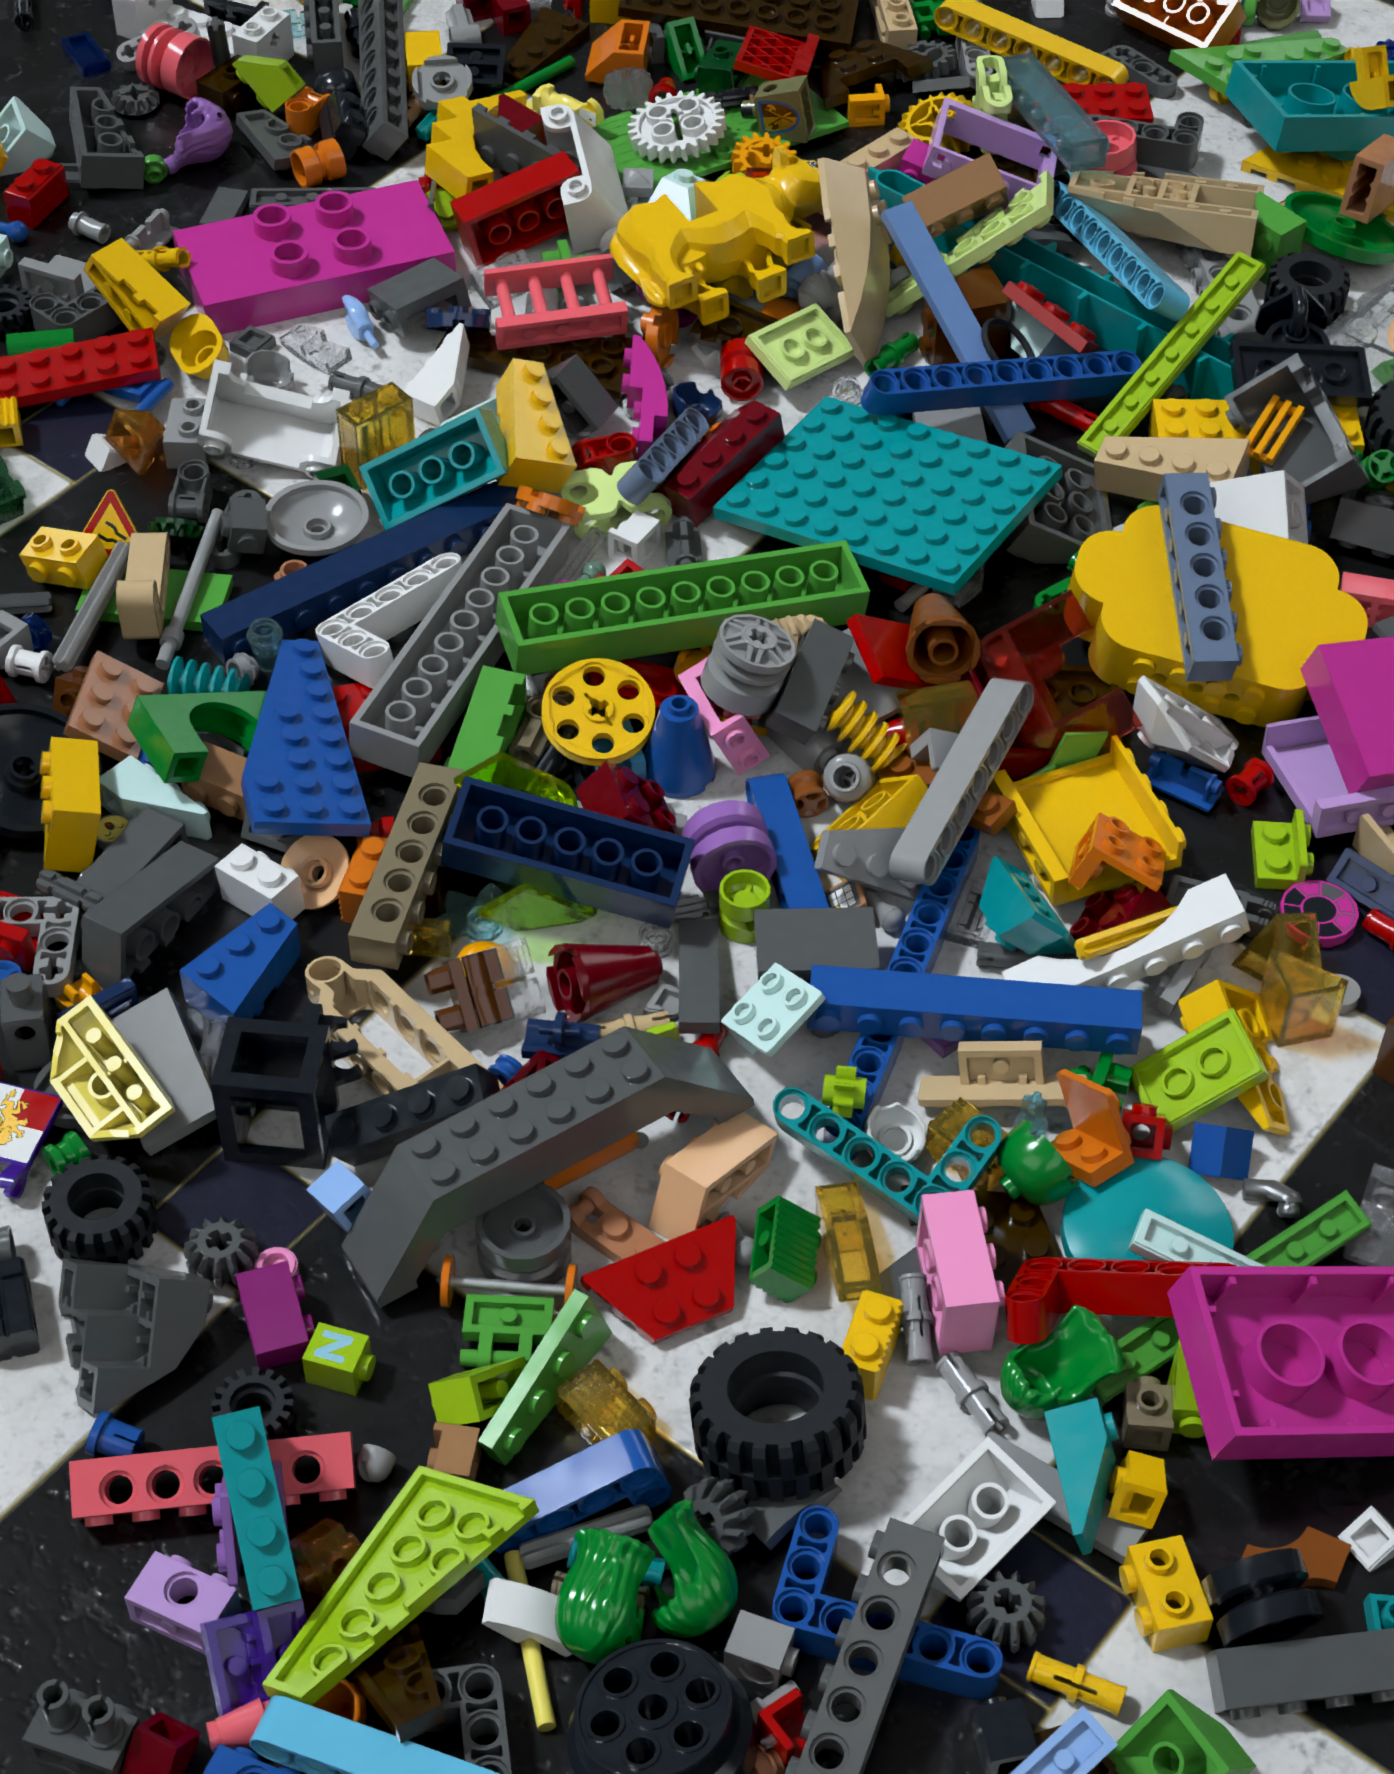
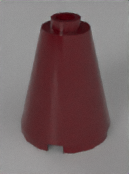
(598, 976)

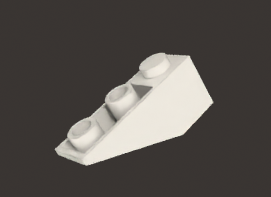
(441, 380)

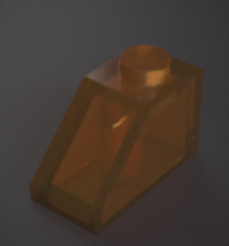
(136, 437)

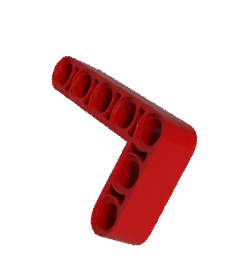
(1104, 1286)

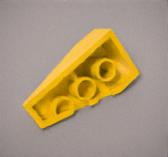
(1266, 1099)

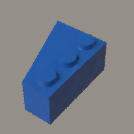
(243, 966)

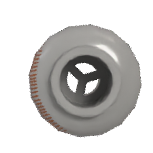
(837, 773)

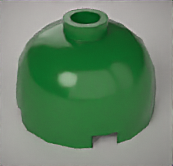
(1033, 1167)

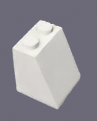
(1264, 503)

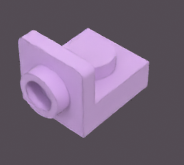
(1315, 11)

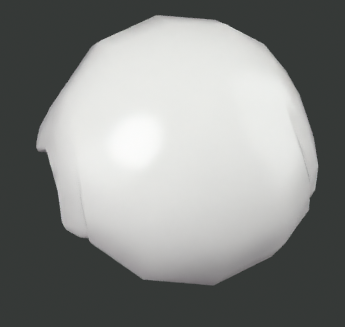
(897, 1130)

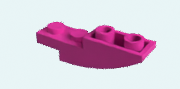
(645, 394)

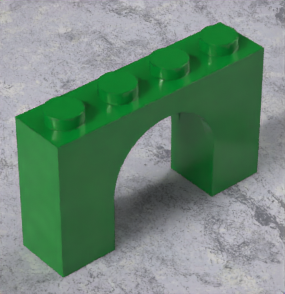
(169, 722)

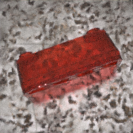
(1031, 653)

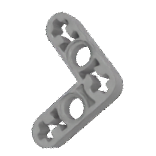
(48, 931)

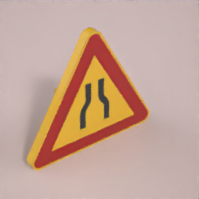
(111, 522)

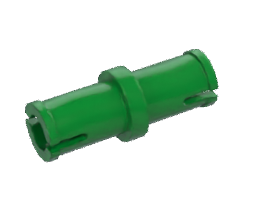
(893, 353)

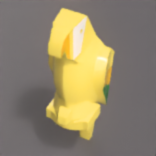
(546, 96)

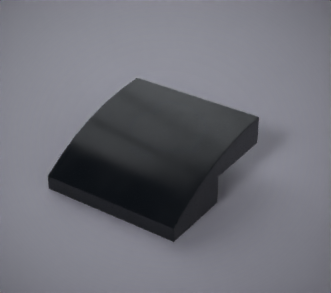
(484, 60)

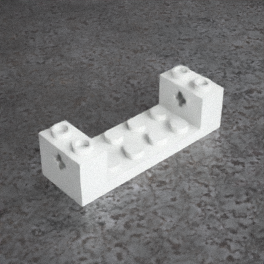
(262, 35)

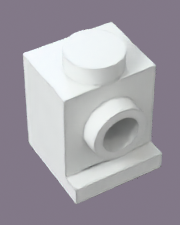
(634, 539)

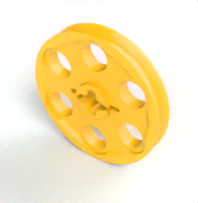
(600, 696)

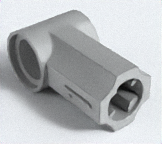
(462, 26)

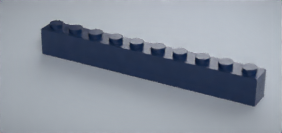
(355, 572)

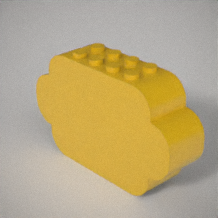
(1282, 603)

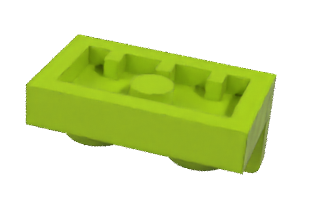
(1281, 852)

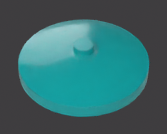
(1104, 1218)

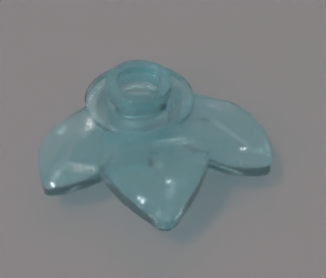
(464, 917)

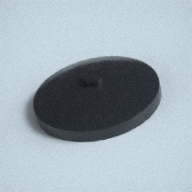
(23, 736)

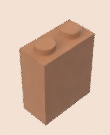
(1370, 181)

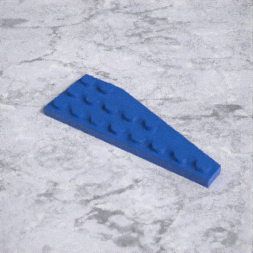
(299, 759)

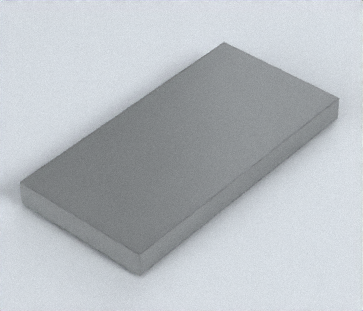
(168, 1050)

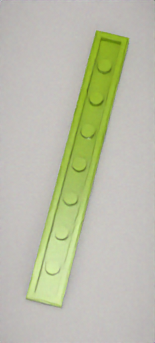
(1174, 352)

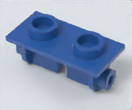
(1190, 786)

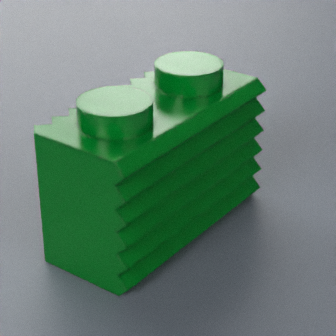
(785, 1249)

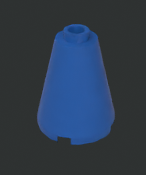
(679, 749)

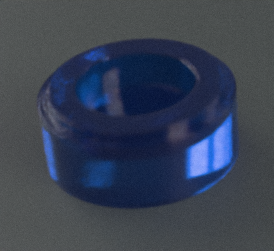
(39, 630)

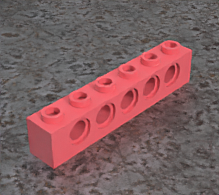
(92, 1478)

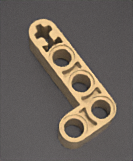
(144, 590)

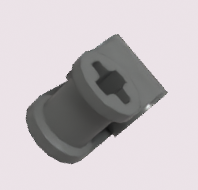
(191, 492)

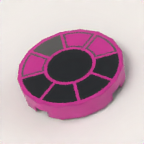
(1334, 908)

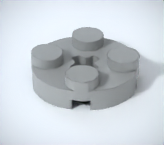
(438, 68)

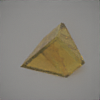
(1287, 932)

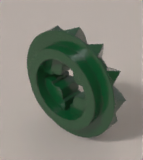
(177, 528)

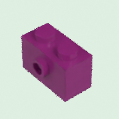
(274, 1314)

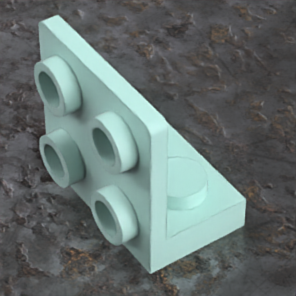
(772, 1011)

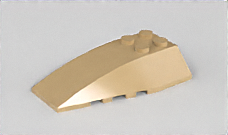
(860, 251)

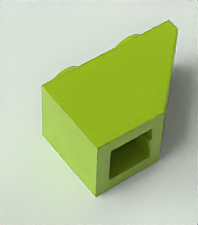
(270, 79)

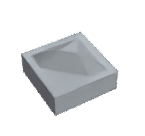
(637, 182)

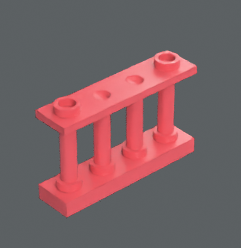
(561, 324)

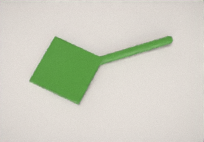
(1073, 749)

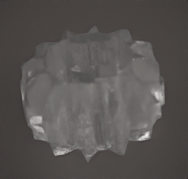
(627, 88)

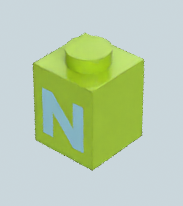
(338, 1359)

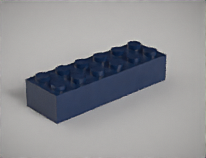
(567, 851)

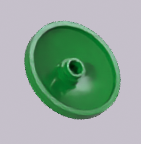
(1340, 234)

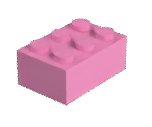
(959, 1271)

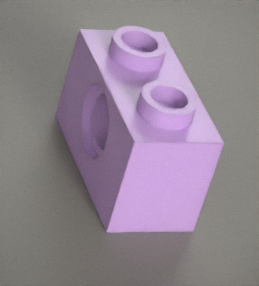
(167, 1580)

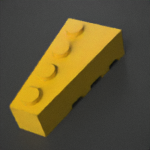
(532, 429)

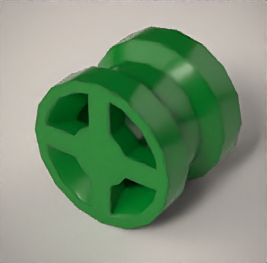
(1384, 463)
(67, 1151)

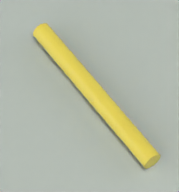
(532, 1656)

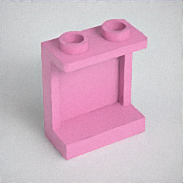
(733, 736)

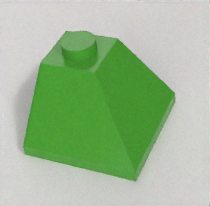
(1179, 1740)

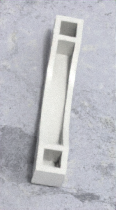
(1202, 920)

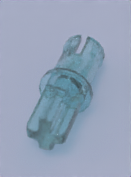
(1034, 1110)

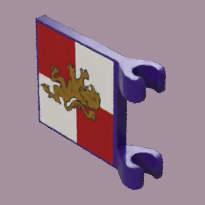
(24, 1125)

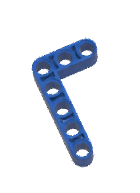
(823, 1612)

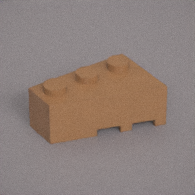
(960, 195)

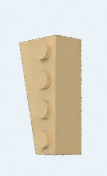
(1138, 463)

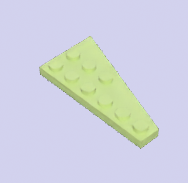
(980, 242)

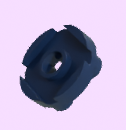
(440, 321)

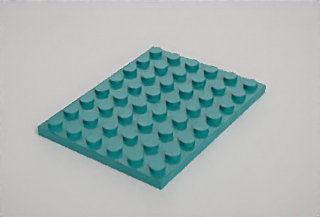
(893, 489)

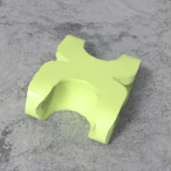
(992, 91)
(606, 503)

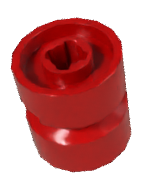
(740, 371)

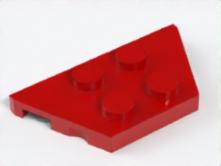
(673, 1282)

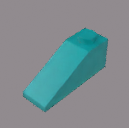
(1085, 1463)

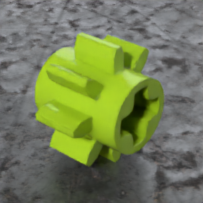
(844, 1091)

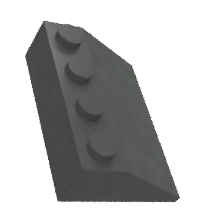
(1065, 514)
(1366, 520)

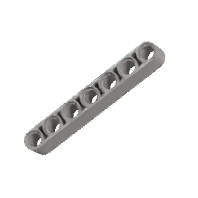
(961, 782)

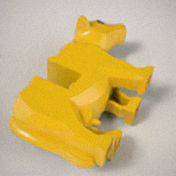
(734, 233)

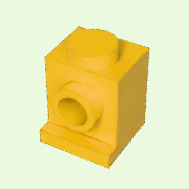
(1138, 1489)

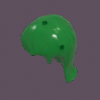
(1061, 1367)
(701, 1575)
(600, 1594)

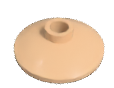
(308, 858)

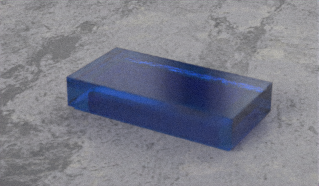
(85, 54)

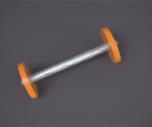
(449, 1281)

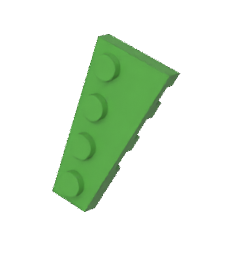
(563, 1352)

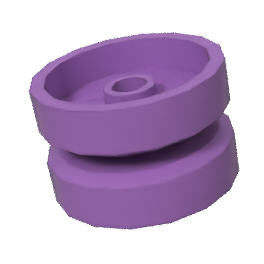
(728, 839)

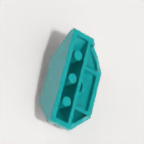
(1021, 913)

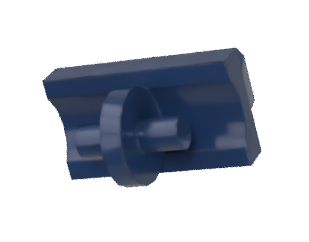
(558, 1036)

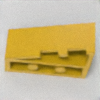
(135, 289)
(71, 803)

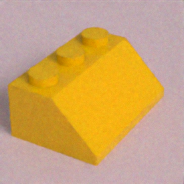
(885, 806)

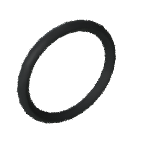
(998, 321)

